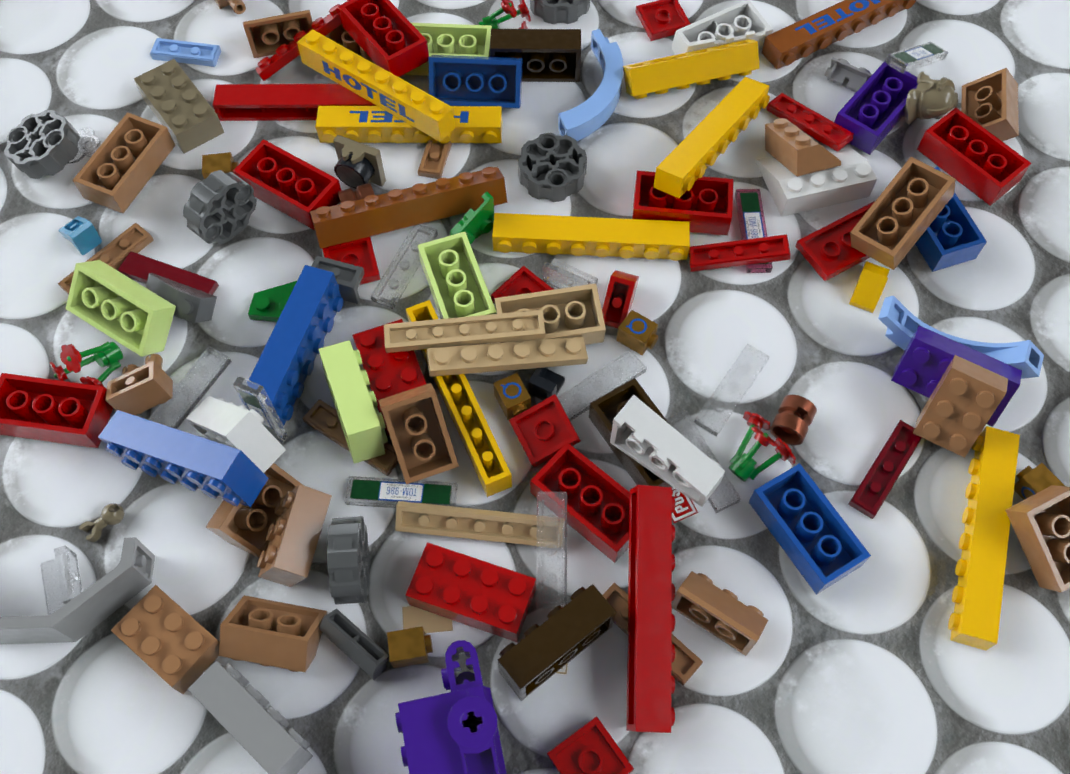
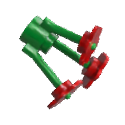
(508, 7)
(105, 355)
(743, 465)

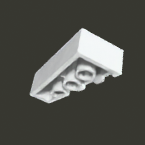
(724, 27)
(238, 429)
(665, 451)

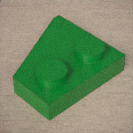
(477, 222)
(269, 303)

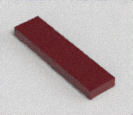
(139, 266)
(885, 470)

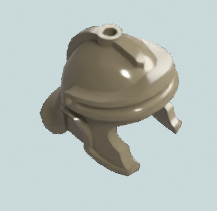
(930, 99)

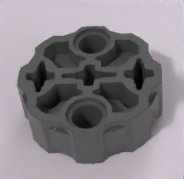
(559, 10)
(42, 144)
(552, 167)
(219, 207)
(348, 560)

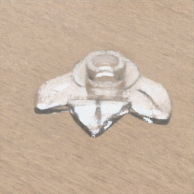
(87, 144)

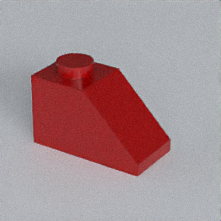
(619, 298)

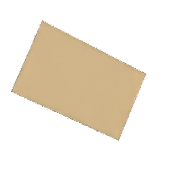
(431, 622)

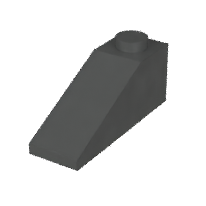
(189, 302)

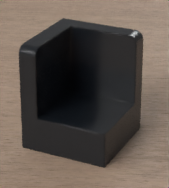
(545, 383)

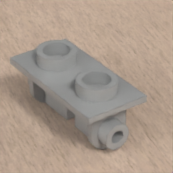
(842, 70)

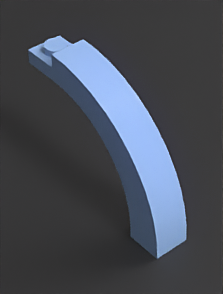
(597, 109)
(903, 324)

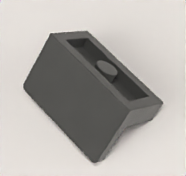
(346, 275)

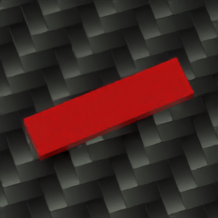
(810, 122)
(739, 253)

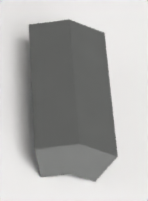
(354, 643)

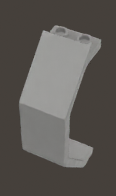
(88, 607)

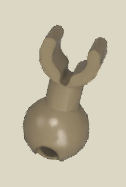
(110, 515)

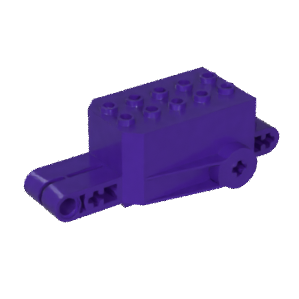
(437, 725)

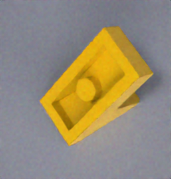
(869, 286)

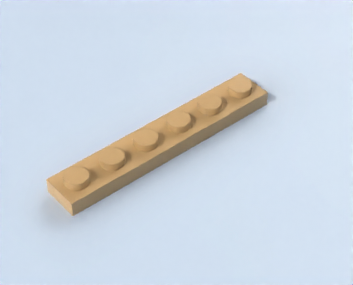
(464, 331)
(506, 356)
(466, 523)

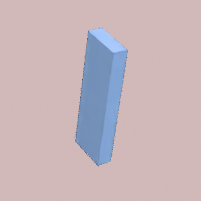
(185, 52)

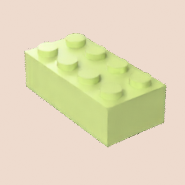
(453, 41)
(455, 277)
(120, 307)
(354, 401)

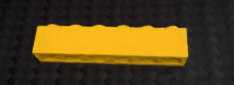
(691, 67)

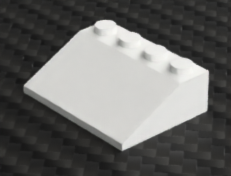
(821, 188)

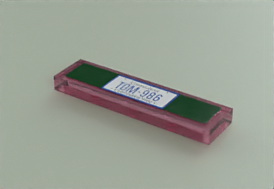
(752, 222)

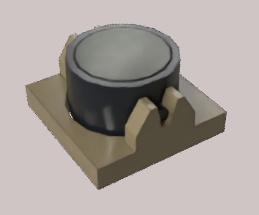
(358, 163)

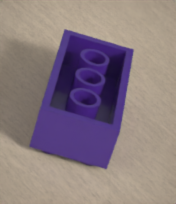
(876, 107)
(931, 354)

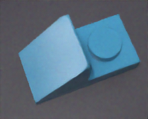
(81, 234)

